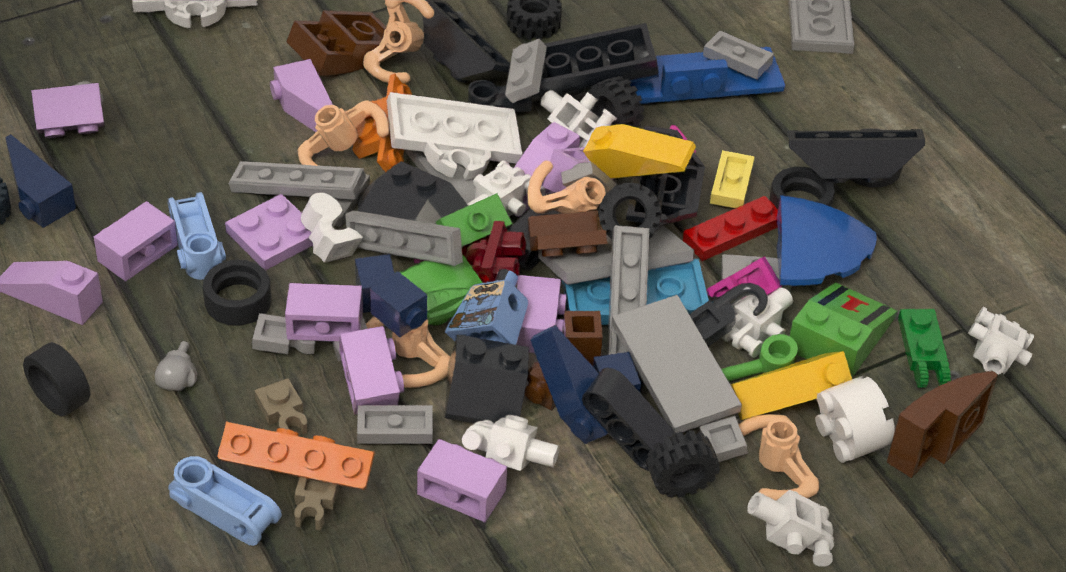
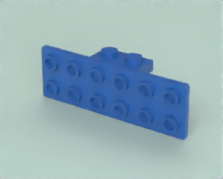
(699, 77)

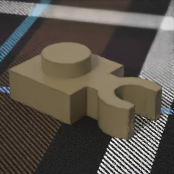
(282, 405)
(312, 499)

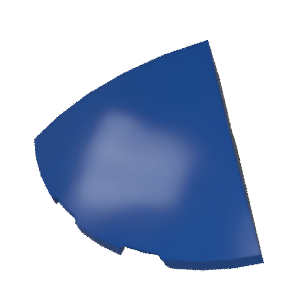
(819, 242)

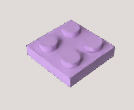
(270, 232)

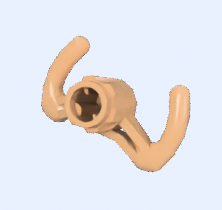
(398, 37)
(338, 129)
(578, 197)
(419, 344)
(781, 453)

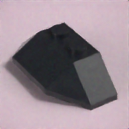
(461, 46)
(856, 152)
(676, 191)
(410, 195)

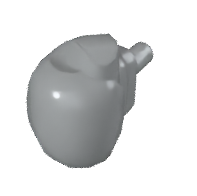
(176, 370)

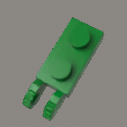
(924, 345)

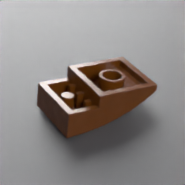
(337, 40)
(940, 422)

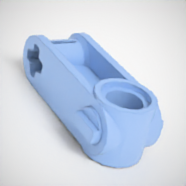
(195, 236)
(223, 499)

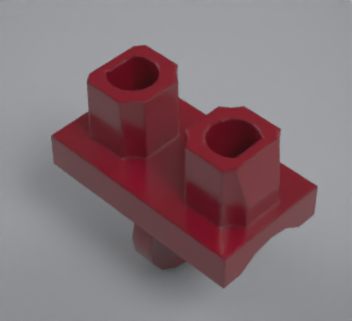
(493, 254)

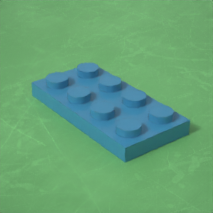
(663, 282)

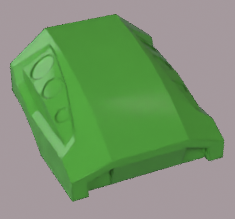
(444, 286)

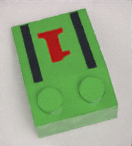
(839, 322)

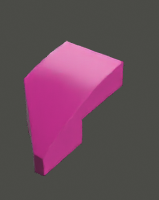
(757, 273)

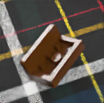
(565, 230)

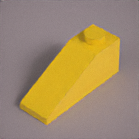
(636, 152)
(791, 384)

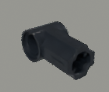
(486, 93)

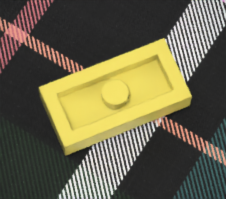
(732, 179)

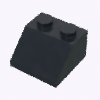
(485, 380)

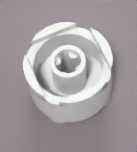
(854, 418)

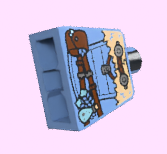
(491, 310)

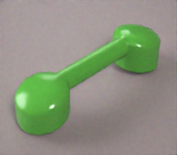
(775, 353)

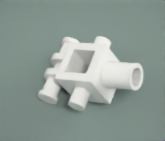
(575, 114)
(509, 184)
(753, 330)
(999, 342)
(510, 442)
(795, 524)

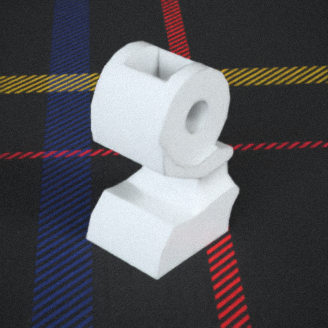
(320, 217)

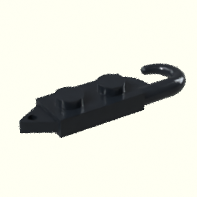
(718, 317)

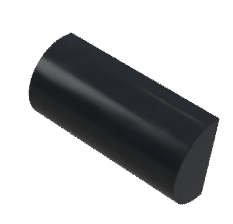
(583, 61)

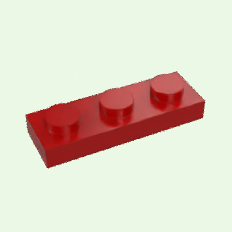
(732, 228)

